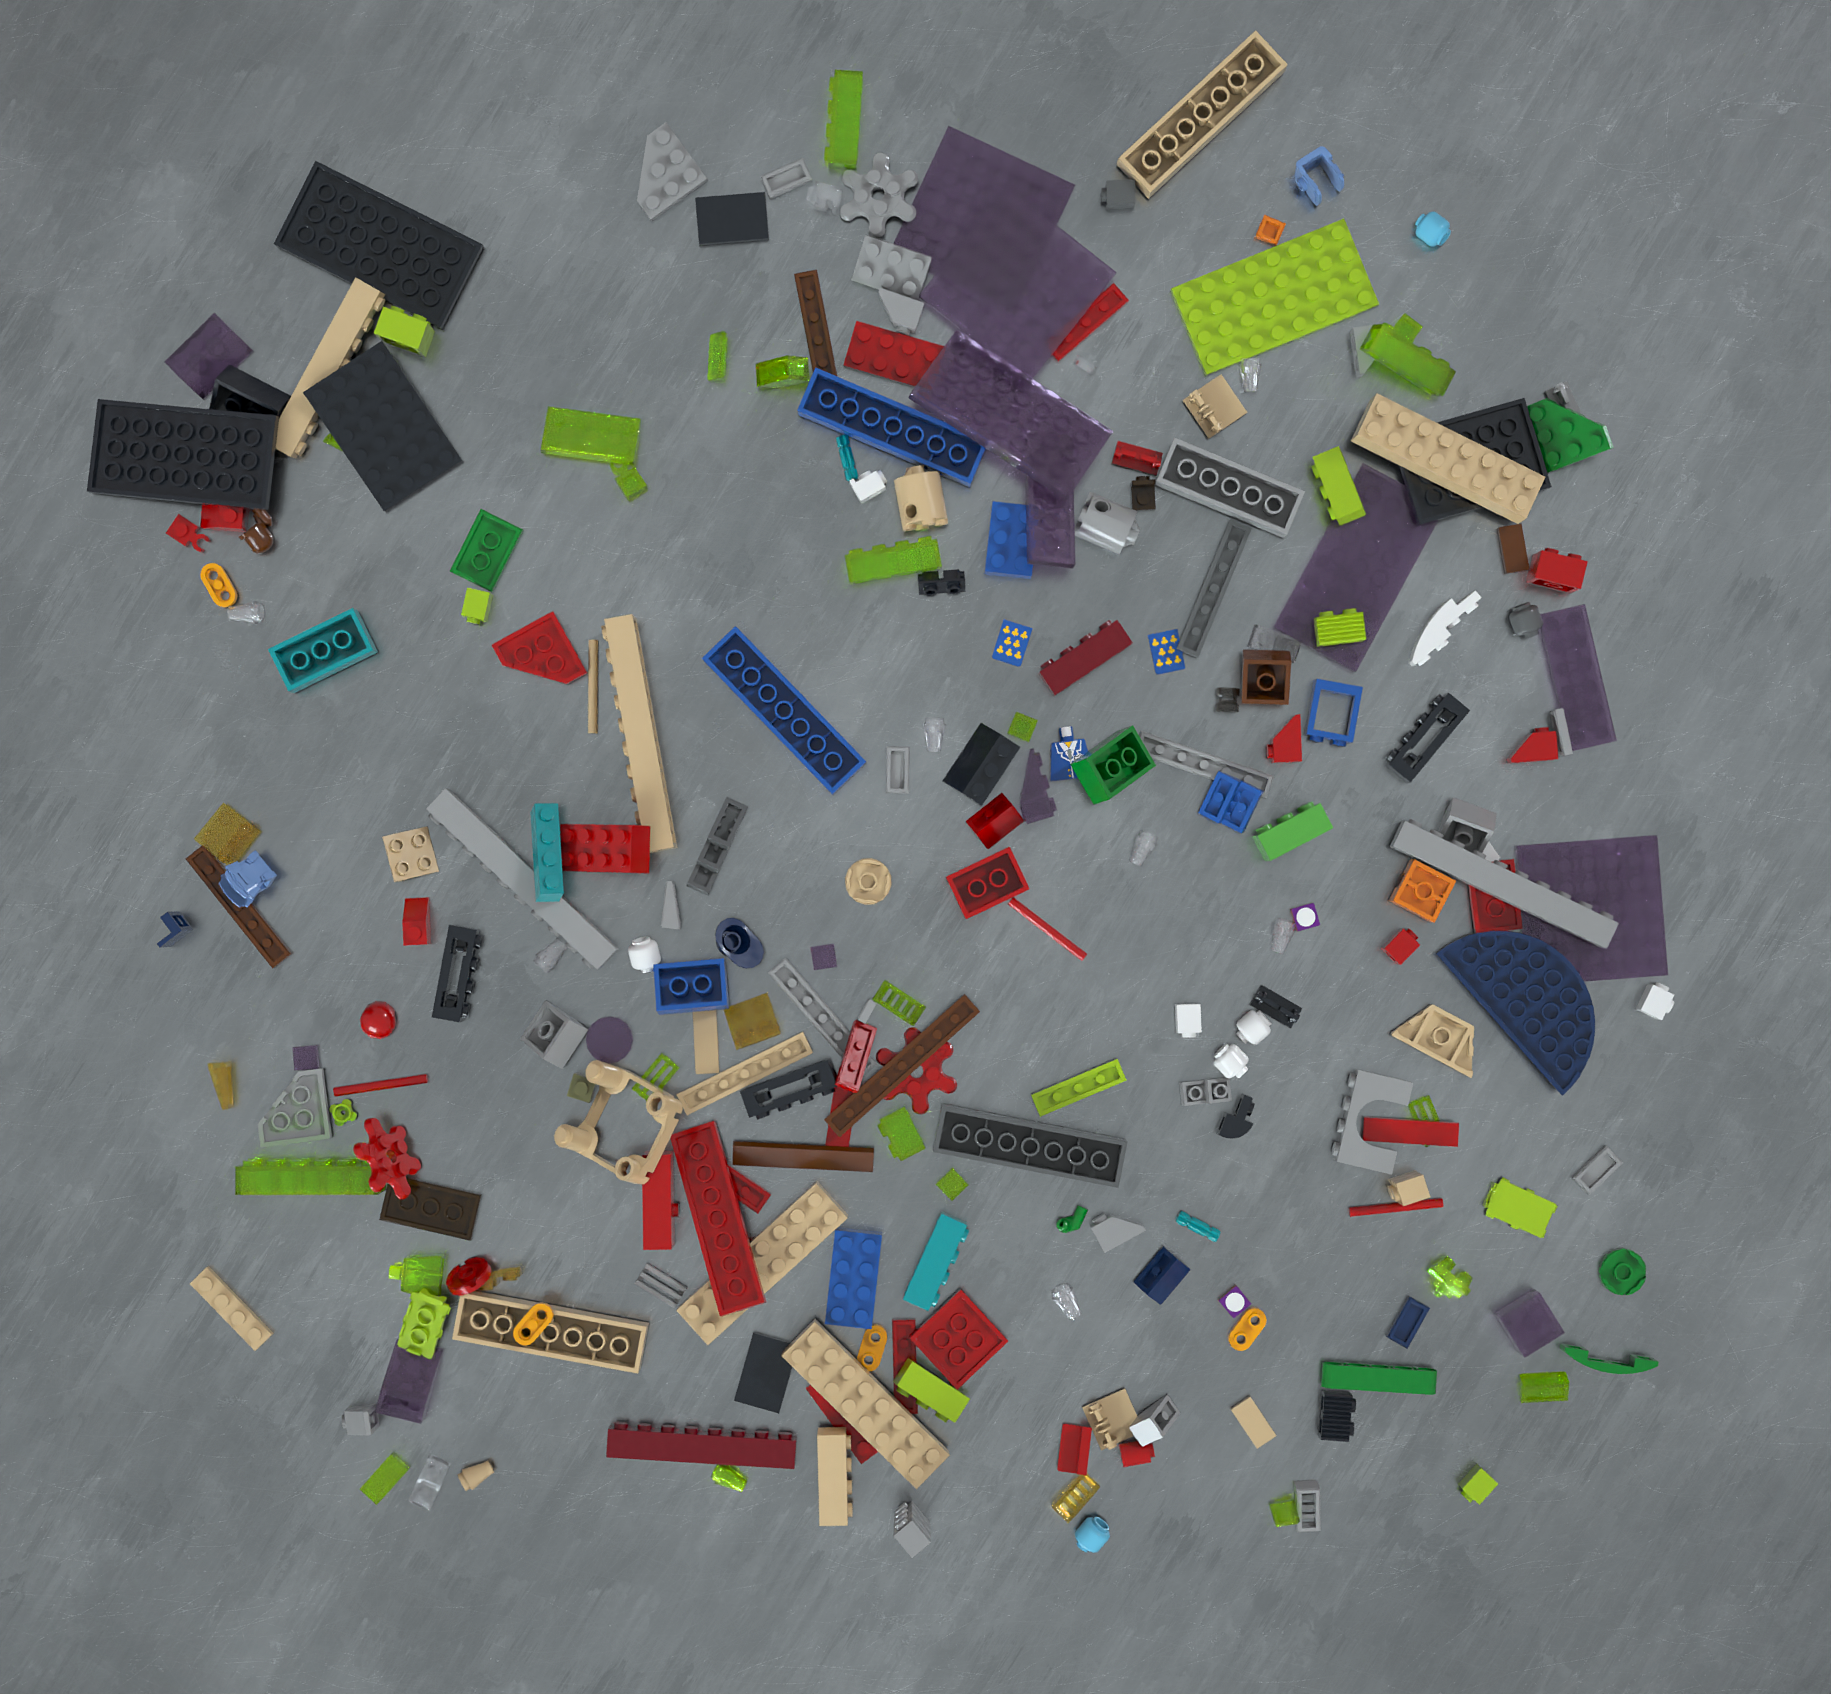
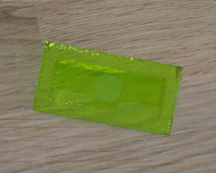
(717, 357)
(1543, 1387)

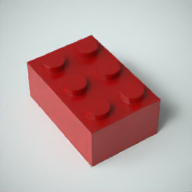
(987, 883)

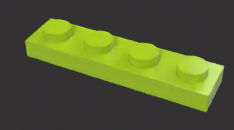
(1078, 1087)

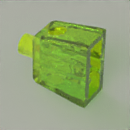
(420, 1272)

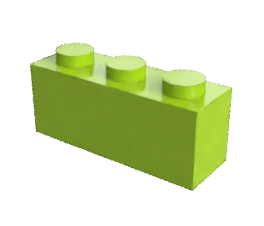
(1338, 486)
(930, 1391)

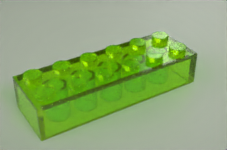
(303, 1177)

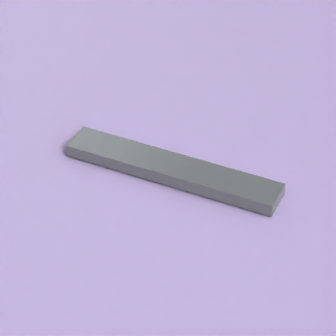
(1201, 762)
(814, 1008)

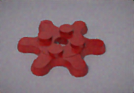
(930, 1080)
(382, 1168)

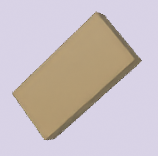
(1253, 1422)

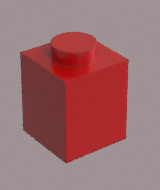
(1401, 945)

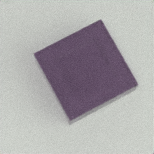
(823, 956)
(305, 1057)

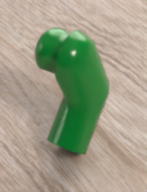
(1072, 1222)

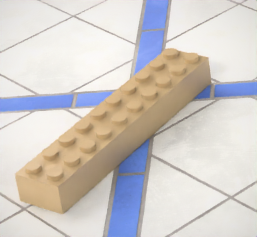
(640, 730)

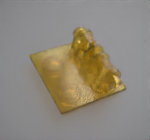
(227, 835)
(752, 1021)

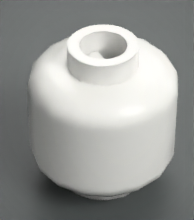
(644, 953)
(1253, 1027)
(1231, 1061)

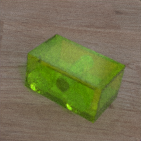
(782, 372)
(901, 1133)

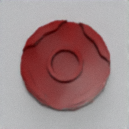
(469, 1276)

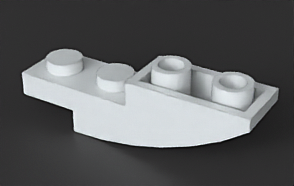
(1435, 633)

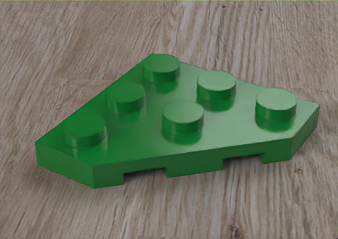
(1566, 434)

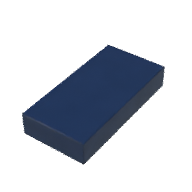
(1407, 1322)

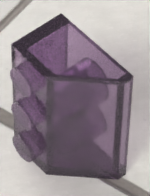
(207, 355)

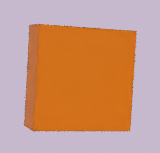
(1270, 230)

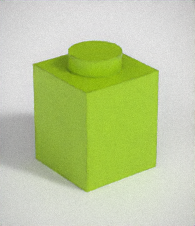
(476, 606)
(1477, 1485)

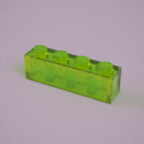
(845, 119)
(1407, 359)
(893, 561)

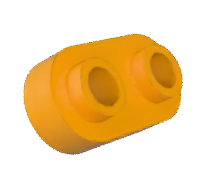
(218, 586)
(533, 1323)
(1247, 1329)
(872, 1348)

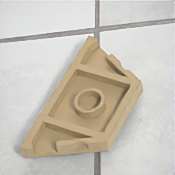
(1440, 1037)

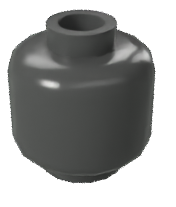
(1526, 620)

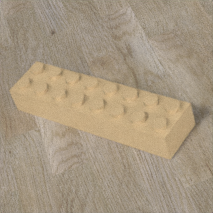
(1202, 114)
(1448, 458)
(775, 1252)
(569, 1336)
(865, 1403)

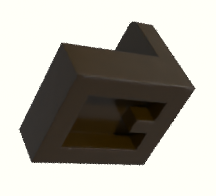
(1143, 494)

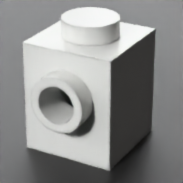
(1656, 1001)
(1188, 1019)

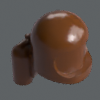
(259, 536)

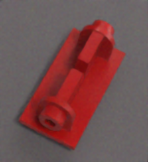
(1137, 458)

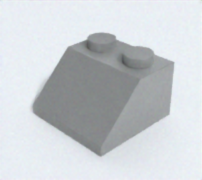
(1468, 825)
(553, 1034)

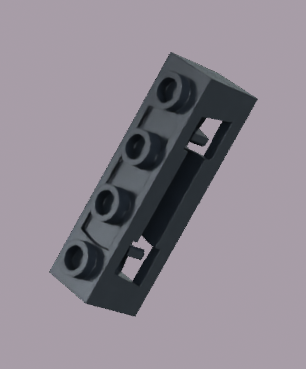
(1401, 766)
(465, 985)
(753, 1100)

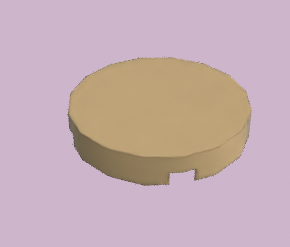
(868, 881)

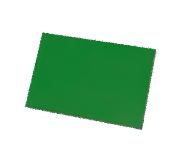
(486, 550)

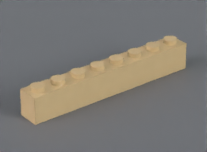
(333, 352)

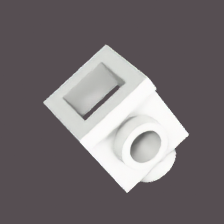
(868, 485)

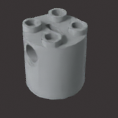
(1107, 524)

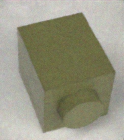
(581, 1088)

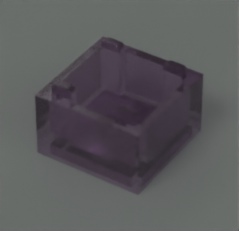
(1529, 1323)

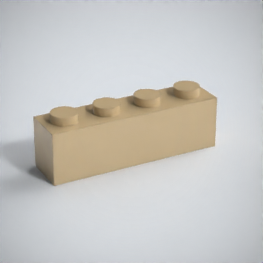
(832, 1476)

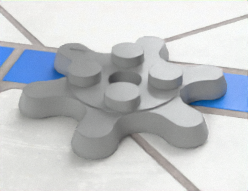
(878, 210)

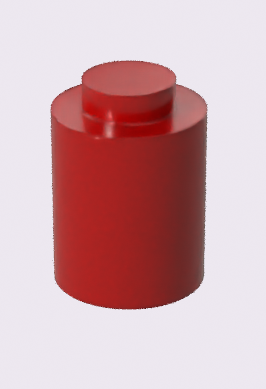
(1134, 1454)

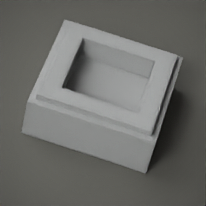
(867, 1010)

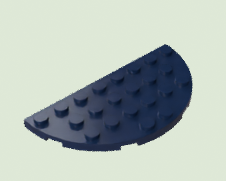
(1531, 996)

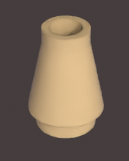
(474, 1475)

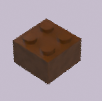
(1265, 677)

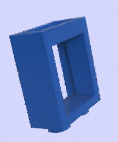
(1336, 688)

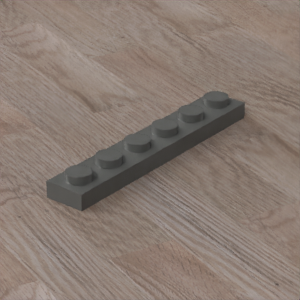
(1213, 588)

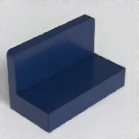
(178, 927)
(1161, 1276)

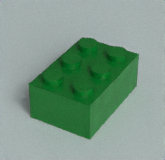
(1113, 765)

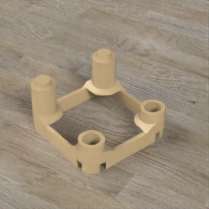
(585, 1139)

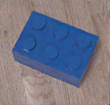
(1008, 542)
(691, 986)

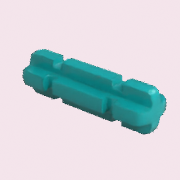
(847, 457)
(1198, 1226)

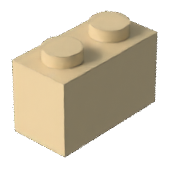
(1408, 1188)

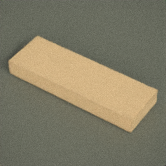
(706, 1042)

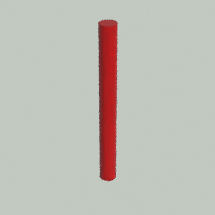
(1046, 928)
(380, 1085)
(1395, 1207)

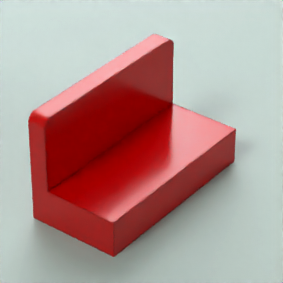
(995, 820)
(1074, 1449)

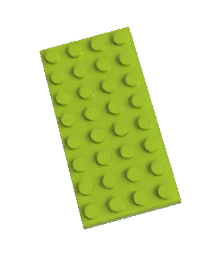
(1274, 297)

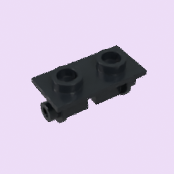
(931, 584)
(1276, 1006)

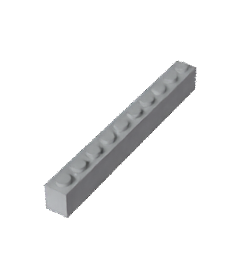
(519, 876)
(1503, 884)

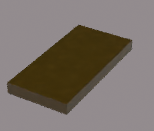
(433, 1209)

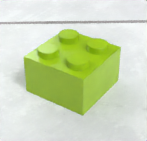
(404, 331)

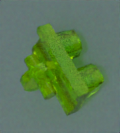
(1446, 1282)

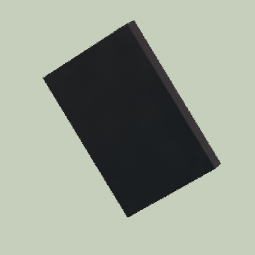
(732, 218)
(764, 1374)

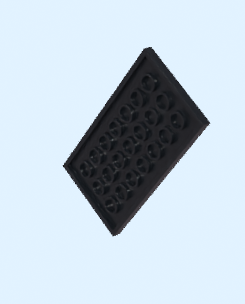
(378, 242)
(183, 454)

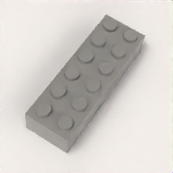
(1229, 488)

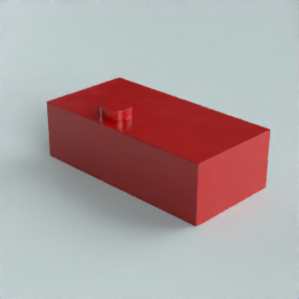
(660, 1205)

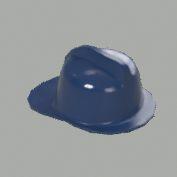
(738, 943)

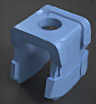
(1321, 157)
(246, 879)

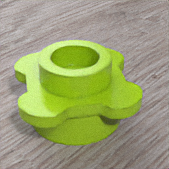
(349, 1113)

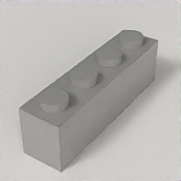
(911, 1528)

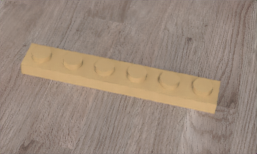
(744, 1073)

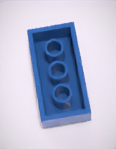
(853, 1278)

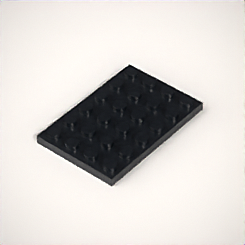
(382, 426)
(1500, 428)

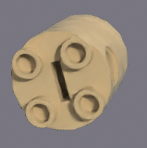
(920, 499)

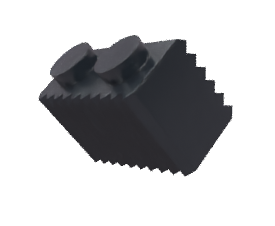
(1336, 1415)

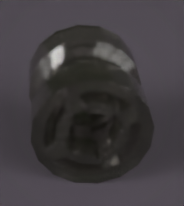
(1227, 705)

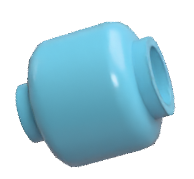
(1432, 229)
(1092, 1534)

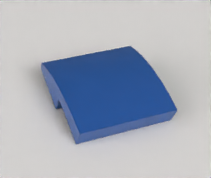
(1230, 801)

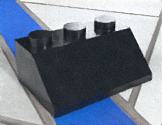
(241, 392)
(981, 764)

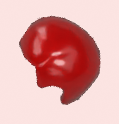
(378, 1020)

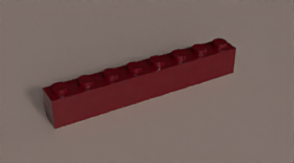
(701, 1446)

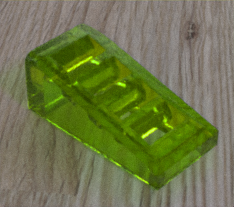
(915, 1015)

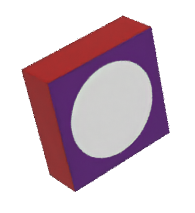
(1305, 917)
(1234, 1301)

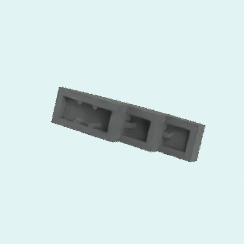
(717, 846)

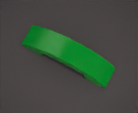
(1635, 1365)

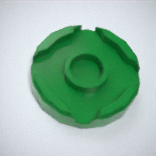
(1622, 1271)

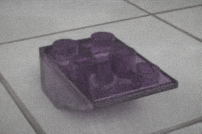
(1033, 798)
(408, 1385)

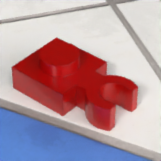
(185, 532)

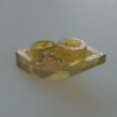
(508, 1273)

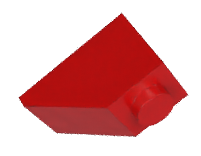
(224, 518)
(1286, 743)
(1536, 747)
(416, 921)

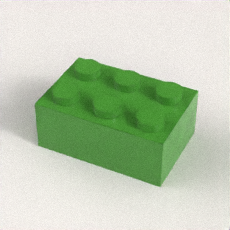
(1292, 830)

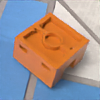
(1422, 891)

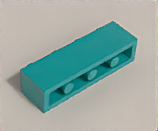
(546, 852)
(935, 1260)

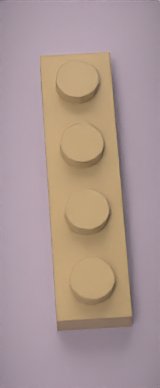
(231, 1308)

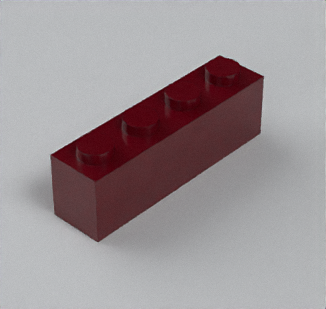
(1084, 658)

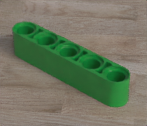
(1379, 1378)

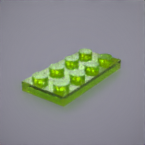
(590, 435)

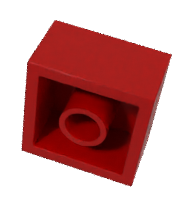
(1556, 570)

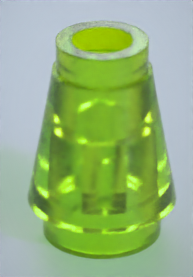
(727, 1477)

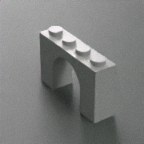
(1350, 1146)

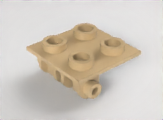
(1214, 406)
(410, 854)
(1111, 1419)

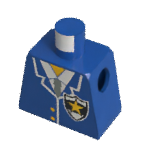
(1065, 753)

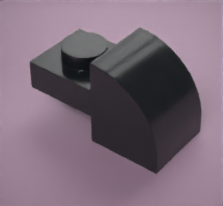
(1235, 1125)

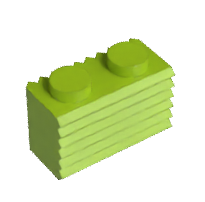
(1339, 628)

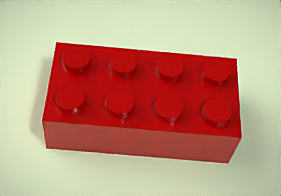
(605, 848)

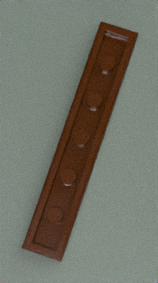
(815, 321)
(247, 918)
(803, 1156)

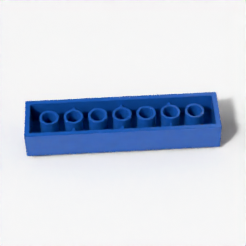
(890, 427)
(784, 710)

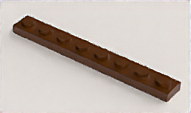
(902, 1065)

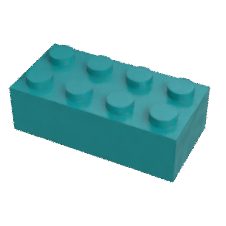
(323, 650)

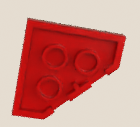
(541, 650)

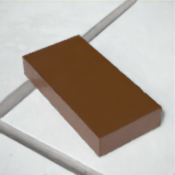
(1513, 548)

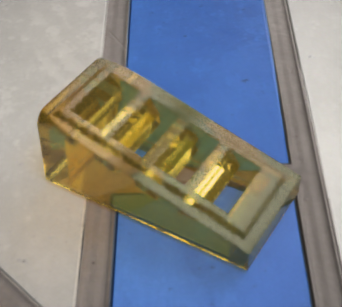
(222, 1079)
(1075, 1509)

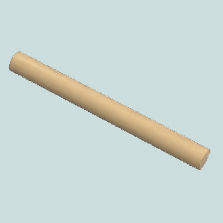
(592, 686)

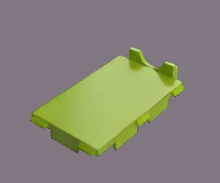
(1519, 1207)
(423, 1323)

